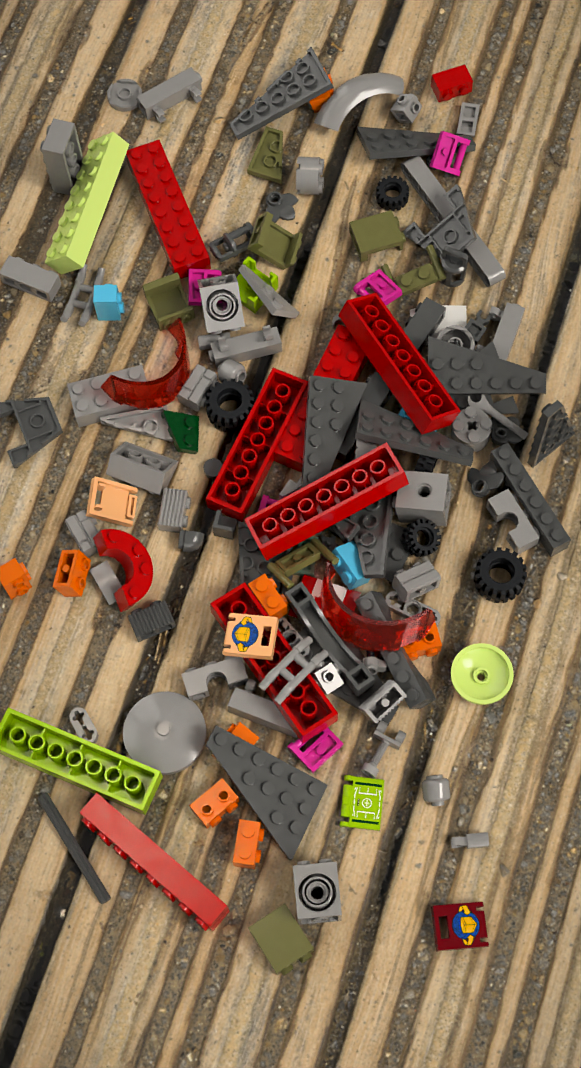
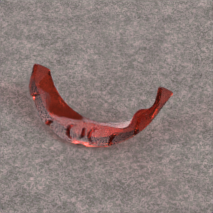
(155, 392)
(366, 632)

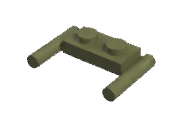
(420, 276)
(298, 560)

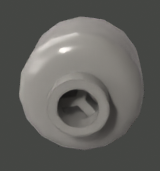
(231, 370)
(436, 789)

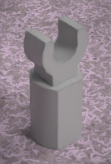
(205, 340)
(471, 841)

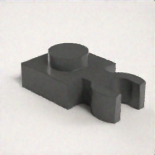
(477, 326)

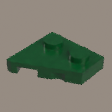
(183, 430)

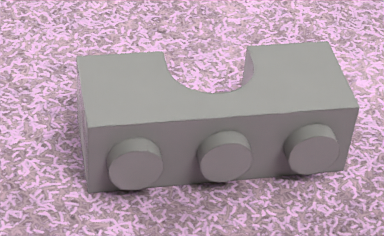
(506, 507)
(197, 680)

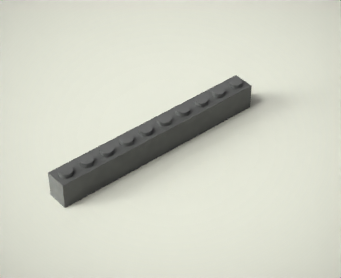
(418, 328)

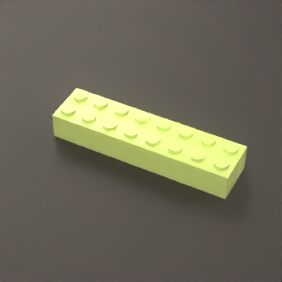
(86, 203)

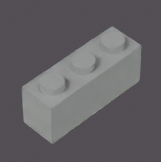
(30, 278)

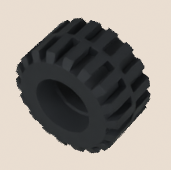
(229, 391)
(503, 560)

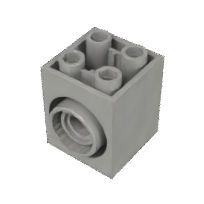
(225, 314)
(424, 498)
(314, 878)

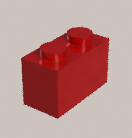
(451, 83)

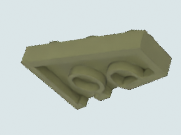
(268, 156)

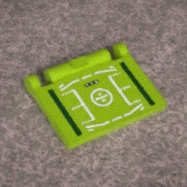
(362, 803)

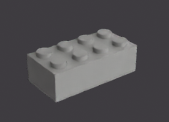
(62, 155)
(92, 402)

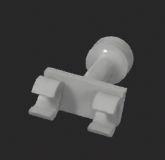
(370, 769)

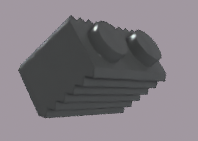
(151, 620)

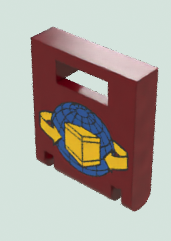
(464, 926)

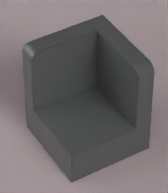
(224, 526)

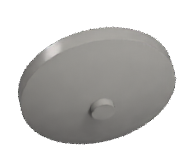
(165, 732)

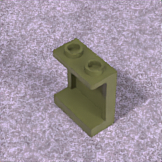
(376, 234)
(274, 242)
(168, 301)
(281, 940)

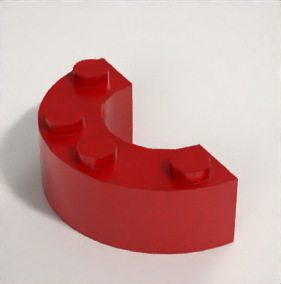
(134, 560)

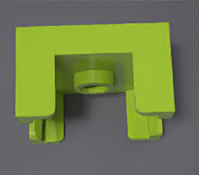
(248, 296)

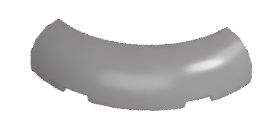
(354, 91)

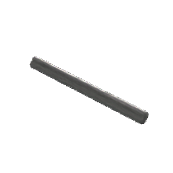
(74, 848)

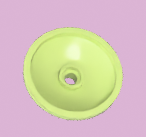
(485, 661)

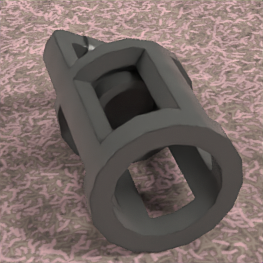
(229, 244)
(454, 263)

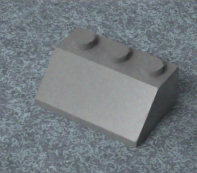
(141, 467)

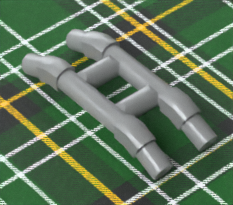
(80, 286)
(293, 681)

